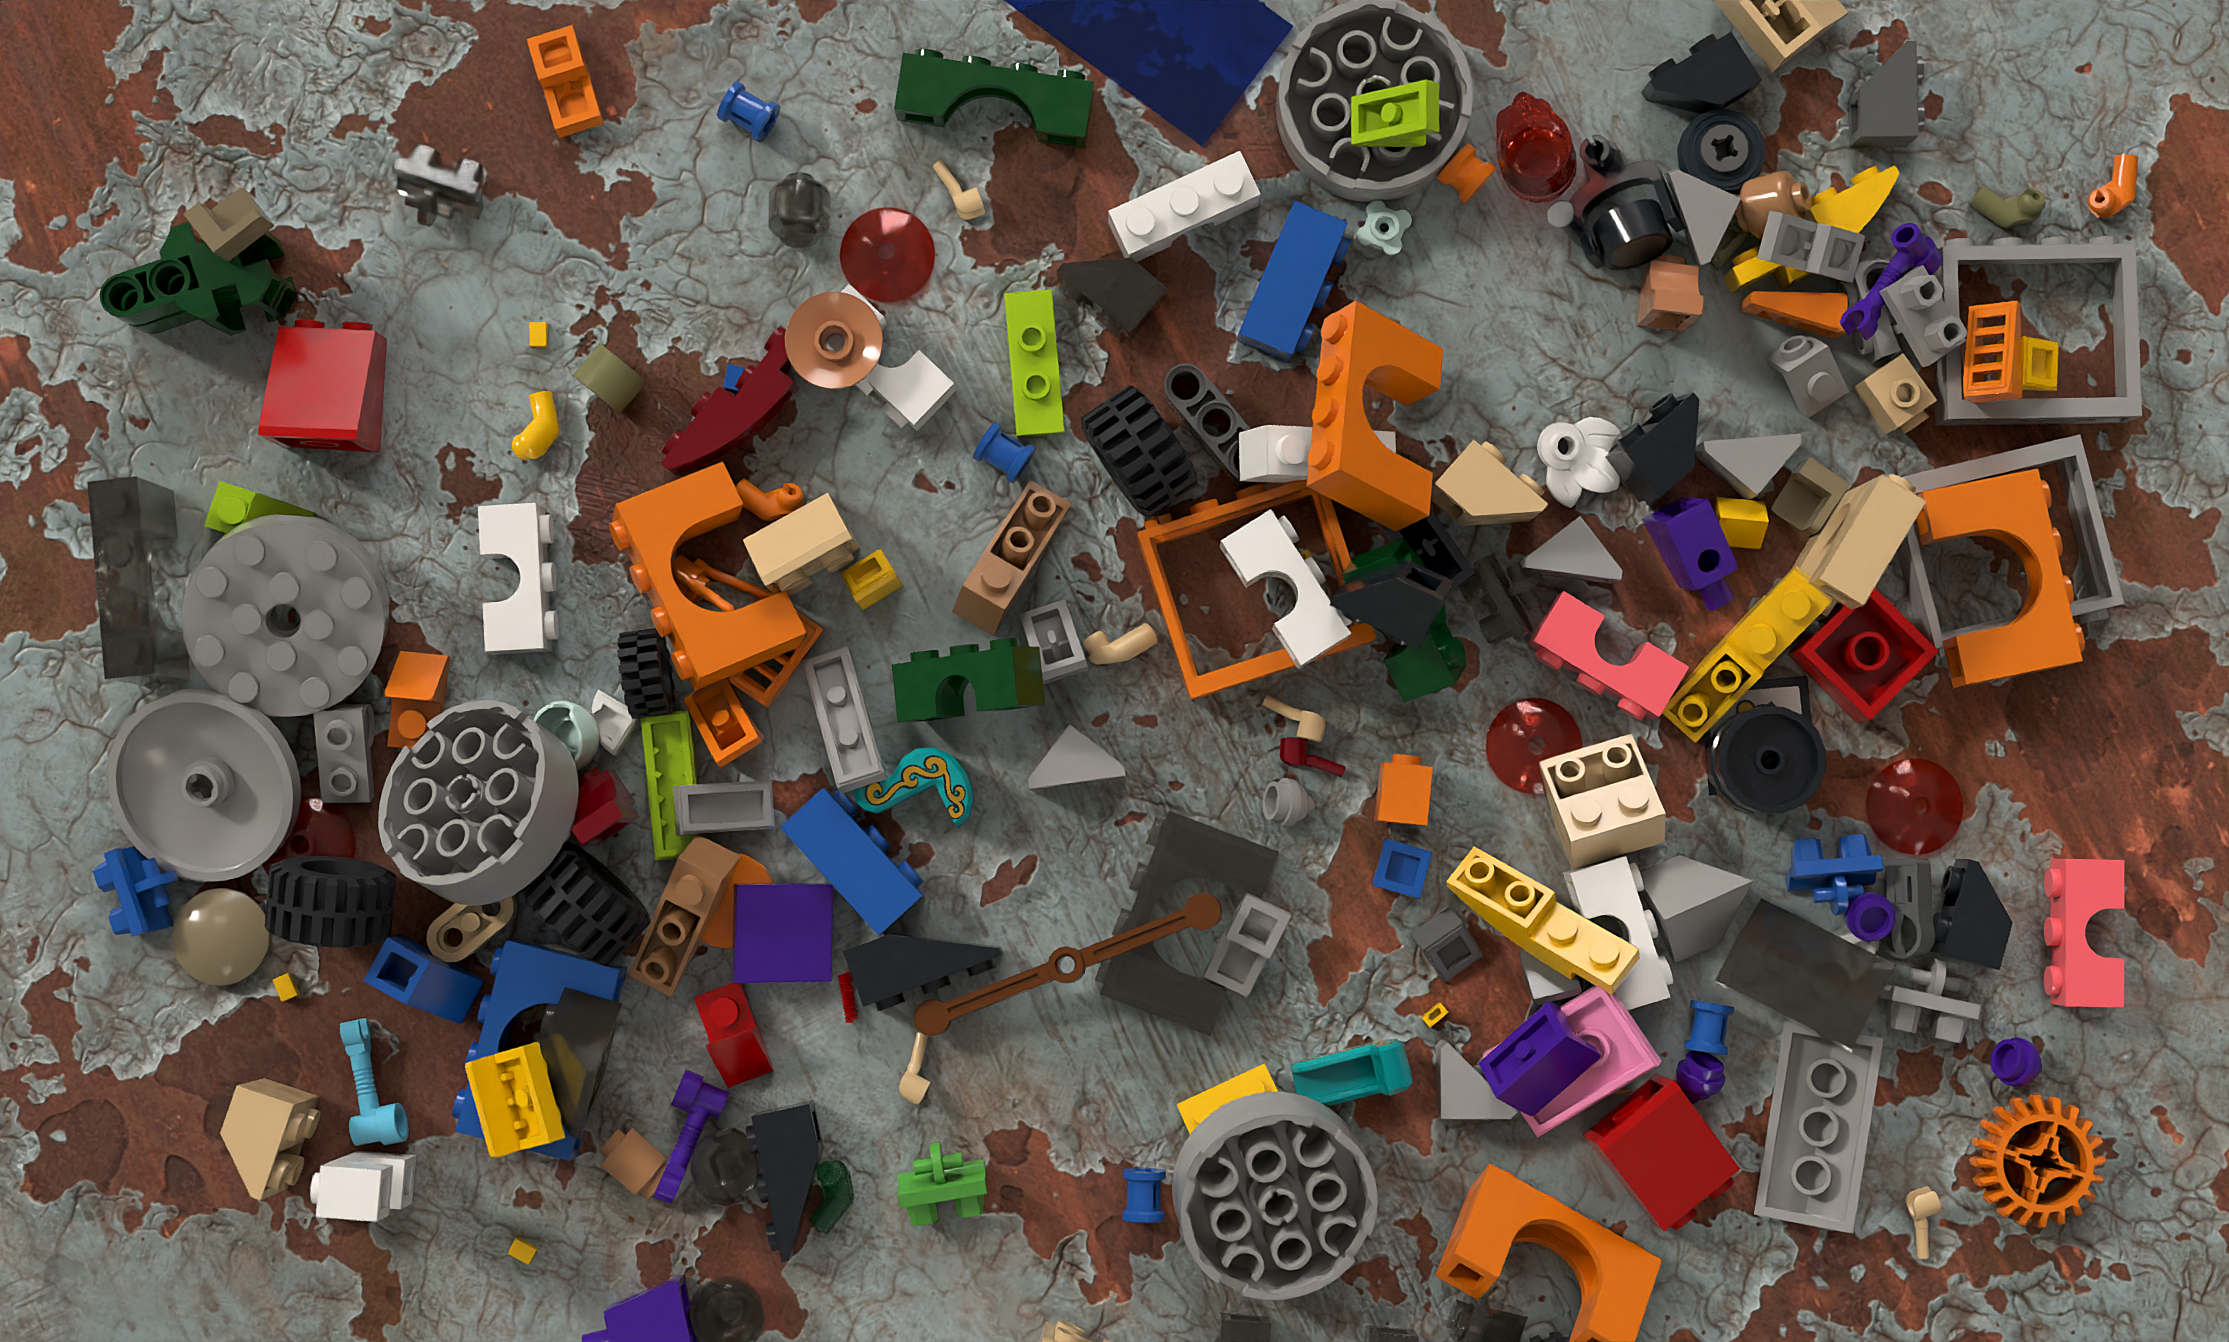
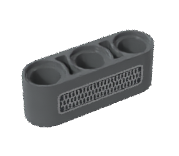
(1195, 410)

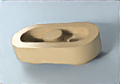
(475, 925)

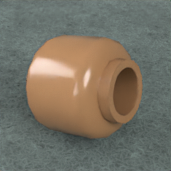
(1769, 193)

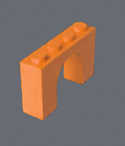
(1345, 453)
(2016, 513)
(704, 641)
(1610, 1270)

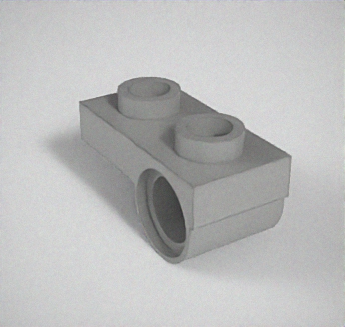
(1883, 342)
(344, 753)

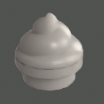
(1286, 802)

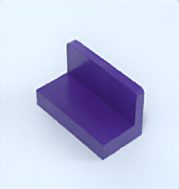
(1537, 1061)

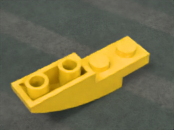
(1844, 210)
(1745, 653)
(1540, 925)

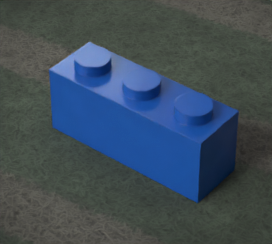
(1294, 282)
(854, 859)

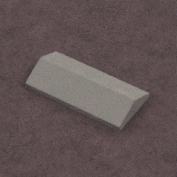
(1818, 1130)

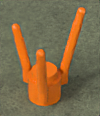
(694, 585)

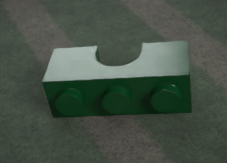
(1440, 657)
(935, 685)

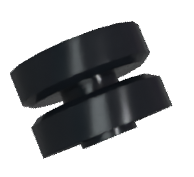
(1794, 767)

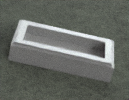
(723, 807)

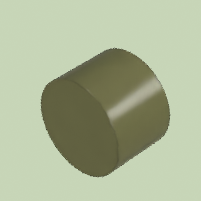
(609, 378)

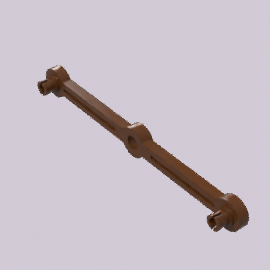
(1200, 912)

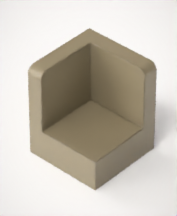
(230, 224)
(1809, 497)

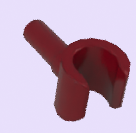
(1294, 752)

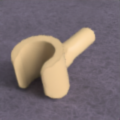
(968, 202)
(1310, 724)
(913, 1086)
(1922, 1204)

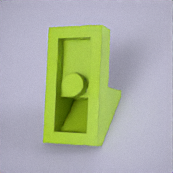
(1396, 115)
(237, 505)

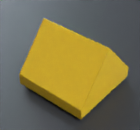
(1742, 521)
(871, 579)

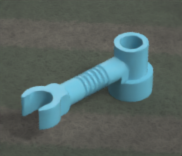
(376, 1122)

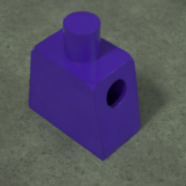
(1682, 534)
(649, 1316)

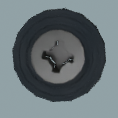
(1712, 164)

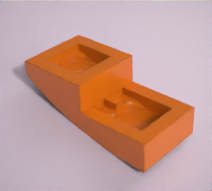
(565, 81)

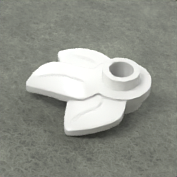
(1583, 463)

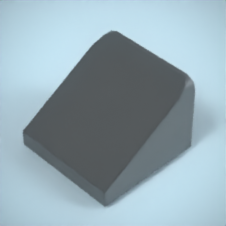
(1447, 944)
(1545, 982)

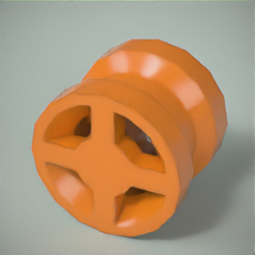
(1466, 173)

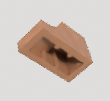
(1669, 294)

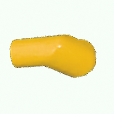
(541, 431)

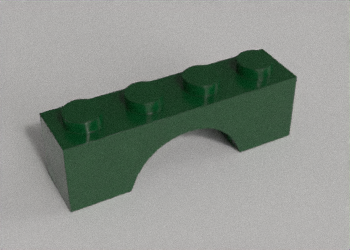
(936, 87)

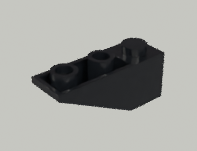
(903, 962)
(789, 1157)

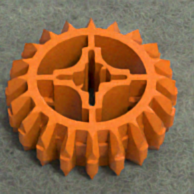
(2035, 1178)

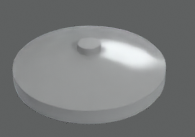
(203, 784)

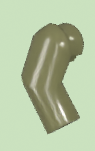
(2009, 211)

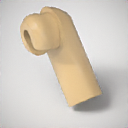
(1121, 649)

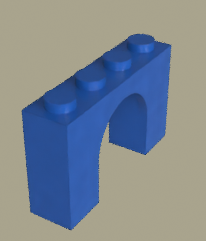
(524, 978)

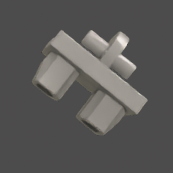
(1923, 316)
(1950, 1015)

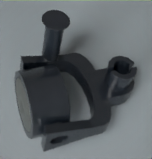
(1629, 232)

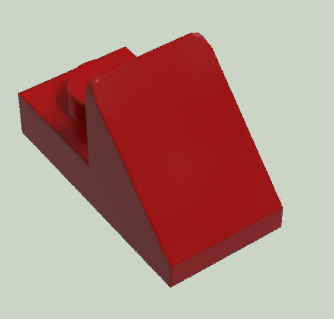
(733, 1034)

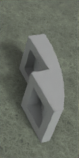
(1811, 246)
(1246, 944)

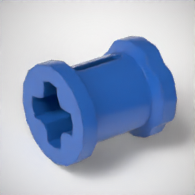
(748, 111)
(1004, 452)
(1709, 1027)
(1143, 1194)

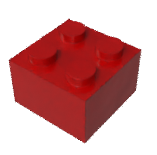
(1863, 655)

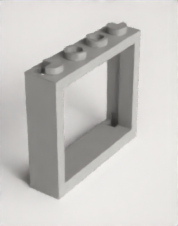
(2125, 407)
(2084, 515)

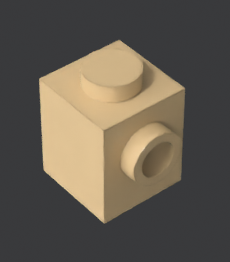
(1895, 395)

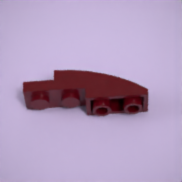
(729, 421)

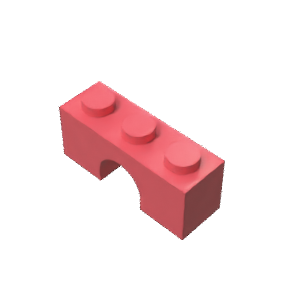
(1568, 640)
(2076, 893)

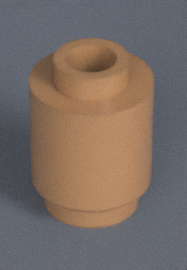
(633, 1162)

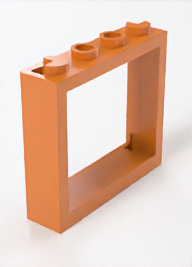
(1210, 515)

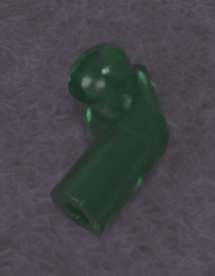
(837, 1192)

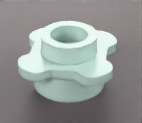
(1372, 235)

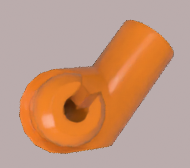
(2119, 192)

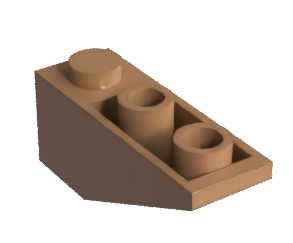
(1010, 558)
(684, 914)

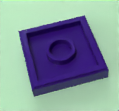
(782, 932)

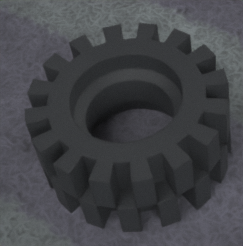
(646, 673)

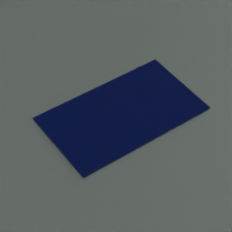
(1171, 55)

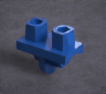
(1835, 878)
(139, 889)

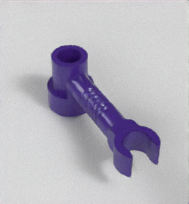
(1912, 251)
(700, 1102)

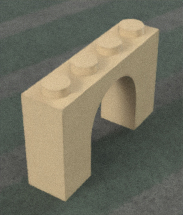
(1860, 540)

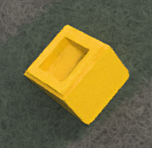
(2038, 364)

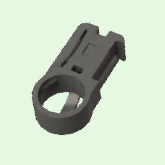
(1911, 895)

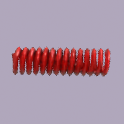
(847, 997)

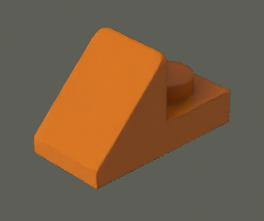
(417, 695)
(723, 721)

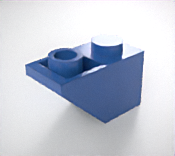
(423, 980)

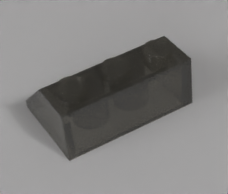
(1805, 974)

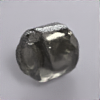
(799, 210)

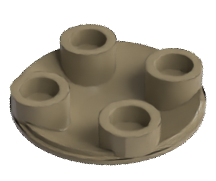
(221, 936)

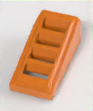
(1803, 310)
(2010, 385)
(779, 681)

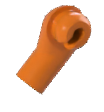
(771, 504)

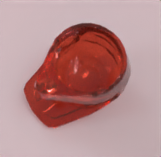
(1534, 149)

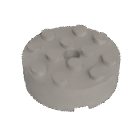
(1360, 51)
(277, 664)
(479, 803)
(1281, 1243)

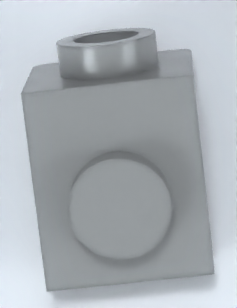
(1809, 373)

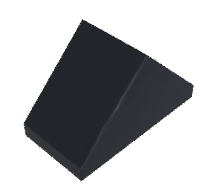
(1435, 548)

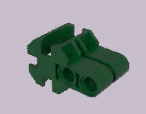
(199, 285)

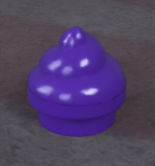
(1870, 917)
(2016, 1062)
(1700, 1076)

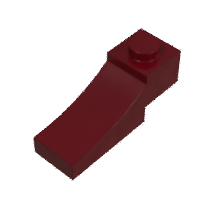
(602, 807)

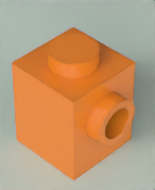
(1403, 791)

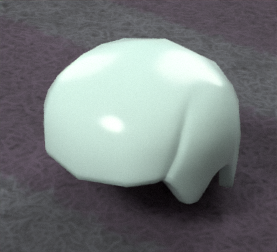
(574, 727)

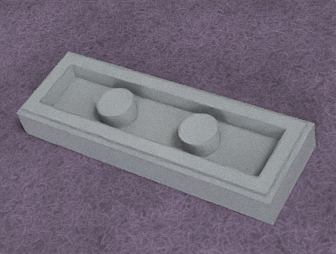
(844, 720)

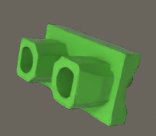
(942, 1180)

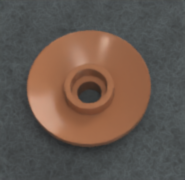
(828, 316)

